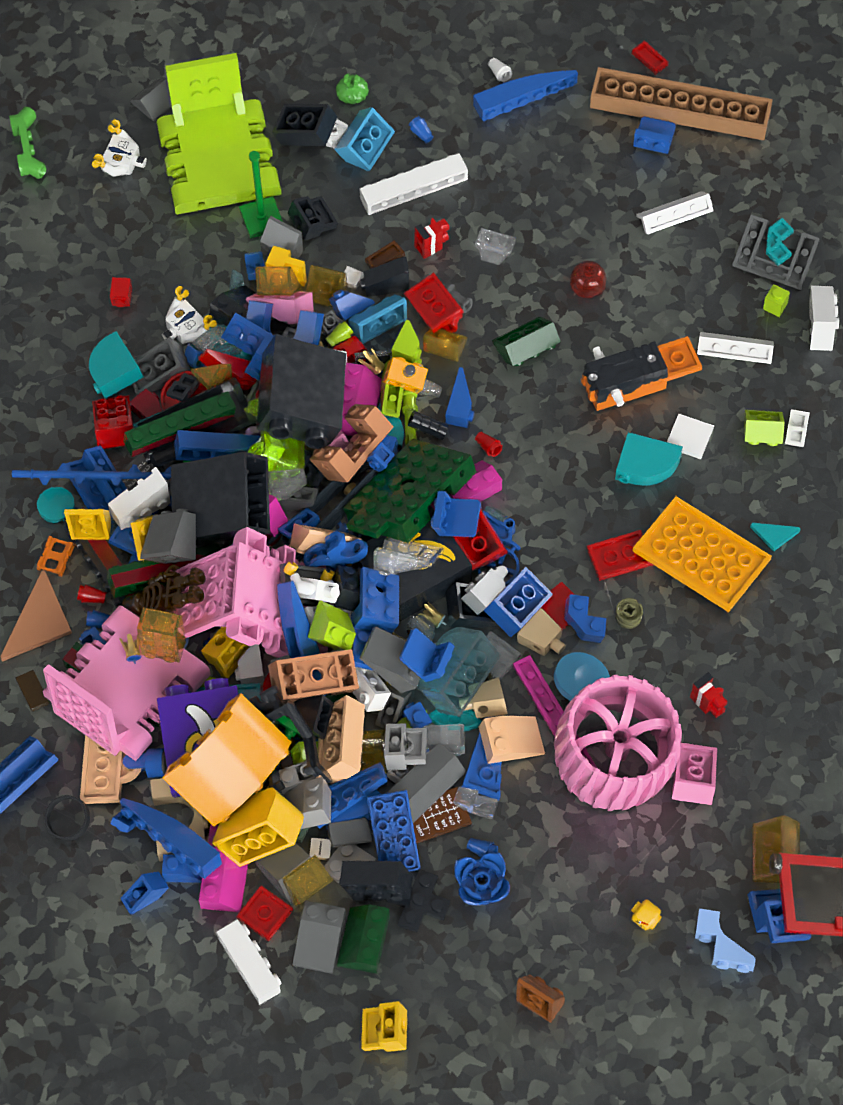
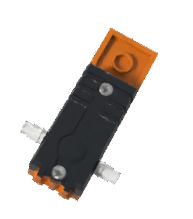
(637, 371)

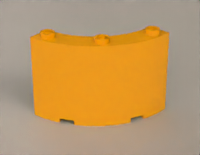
(229, 761)

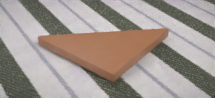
(39, 621)

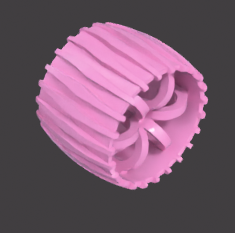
(634, 699)

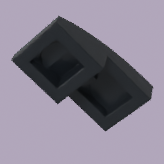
(183, 388)

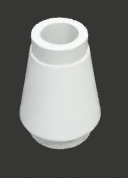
(500, 70)

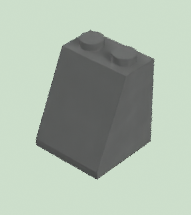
(171, 538)
(279, 865)

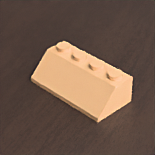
(343, 741)

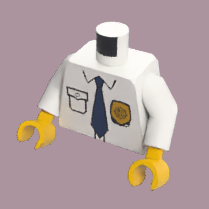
(120, 154)
(184, 321)
(314, 589)

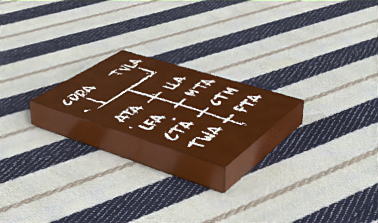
(441, 818)

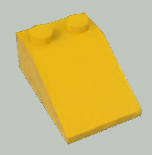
(88, 523)

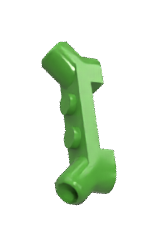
(27, 164)

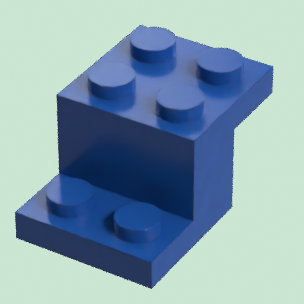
(768, 916)

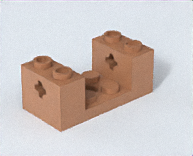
(342, 464)
(295, 678)

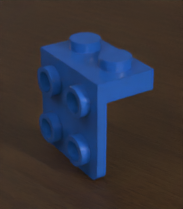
(654, 135)
(455, 516)
(425, 657)

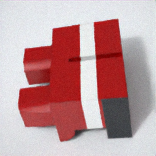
(431, 238)
(707, 696)

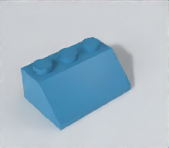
(365, 139)
(379, 318)

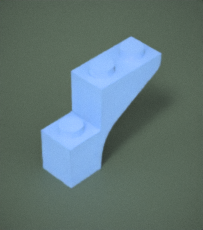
(726, 952)

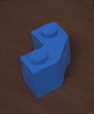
(587, 627)

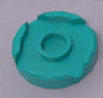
(53, 502)

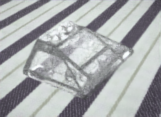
(402, 556)

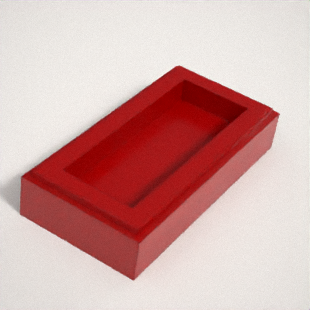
(649, 57)

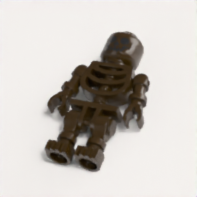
(168, 597)

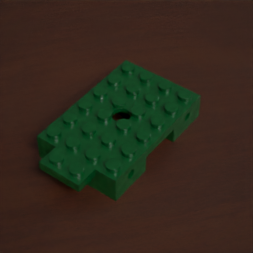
(402, 511)

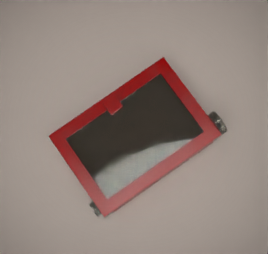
(810, 892)

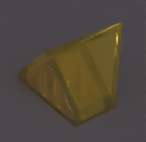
(213, 375)

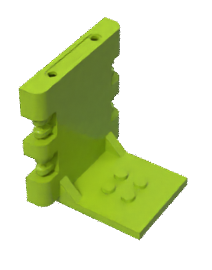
(213, 136)

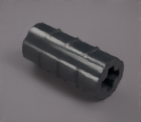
(427, 425)

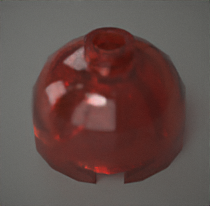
(588, 279)

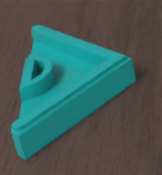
(774, 535)

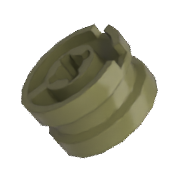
(623, 618)

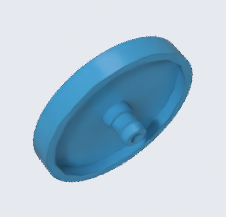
(576, 672)

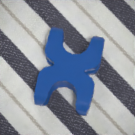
(335, 552)

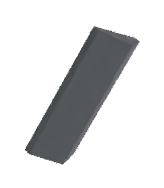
(431, 780)

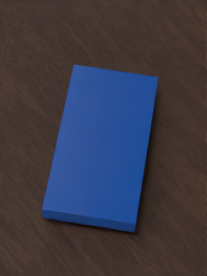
(394, 829)

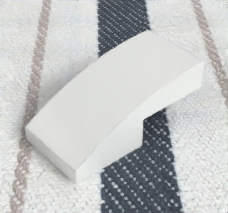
(797, 428)

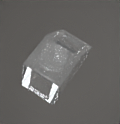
(286, 482)

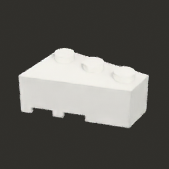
(823, 317)
(141, 500)

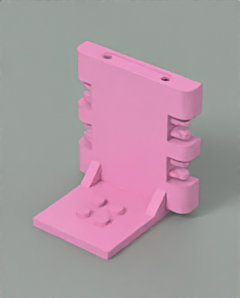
(242, 593)
(114, 695)

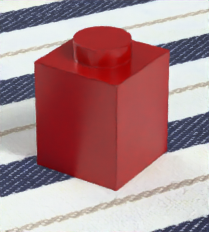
(120, 292)

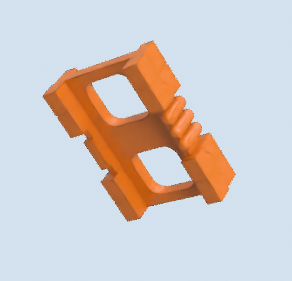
(61, 557)

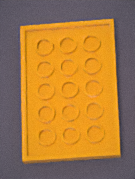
(702, 553)

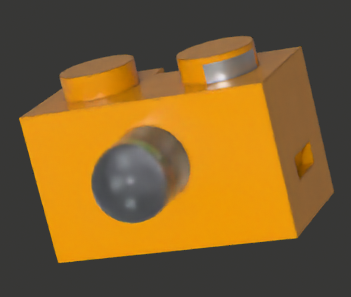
(405, 375)

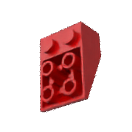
(112, 420)

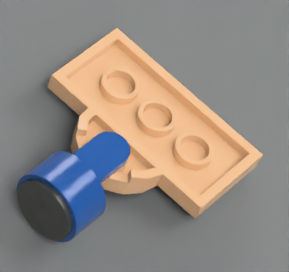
(106, 773)

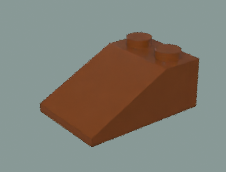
(539, 997)

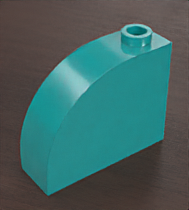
(112, 366)
(647, 460)

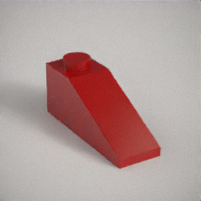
(238, 365)

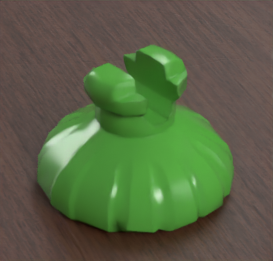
(352, 89)

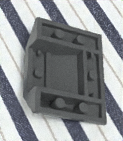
(753, 258)

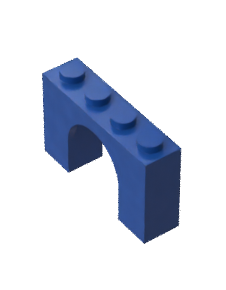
(308, 326)

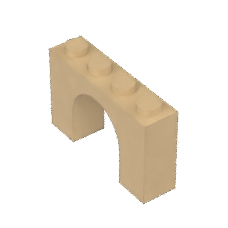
(162, 795)

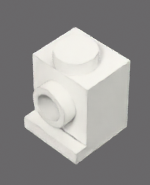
(337, 133)

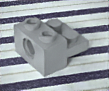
(404, 746)

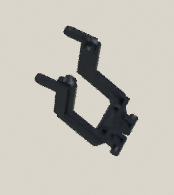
(273, 709)

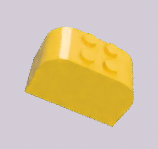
(259, 828)

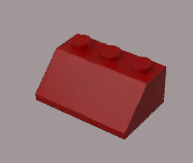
(484, 546)

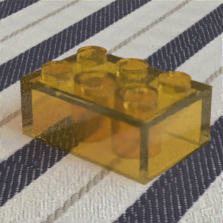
(161, 635)

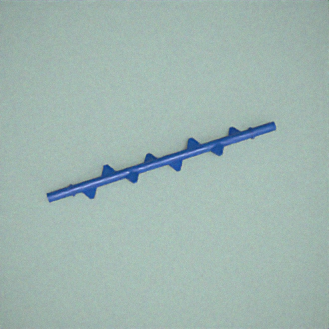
(80, 476)

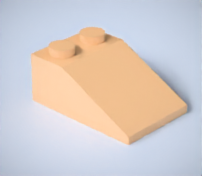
(510, 738)

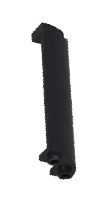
(166, 453)

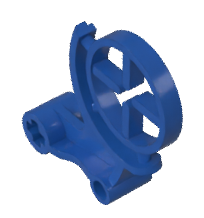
(505, 532)

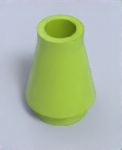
(339, 334)

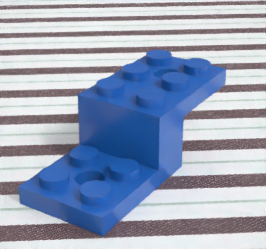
(253, 343)
(375, 609)

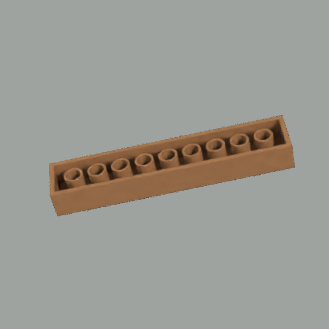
(681, 103)

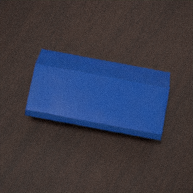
(95, 492)
(22, 769)

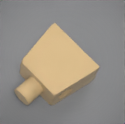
(541, 634)
(488, 700)

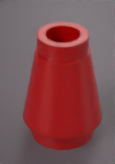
(489, 444)
(90, 594)

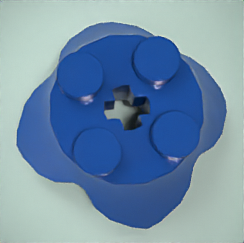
(488, 867)

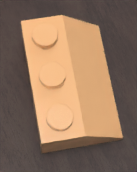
(305, 537)

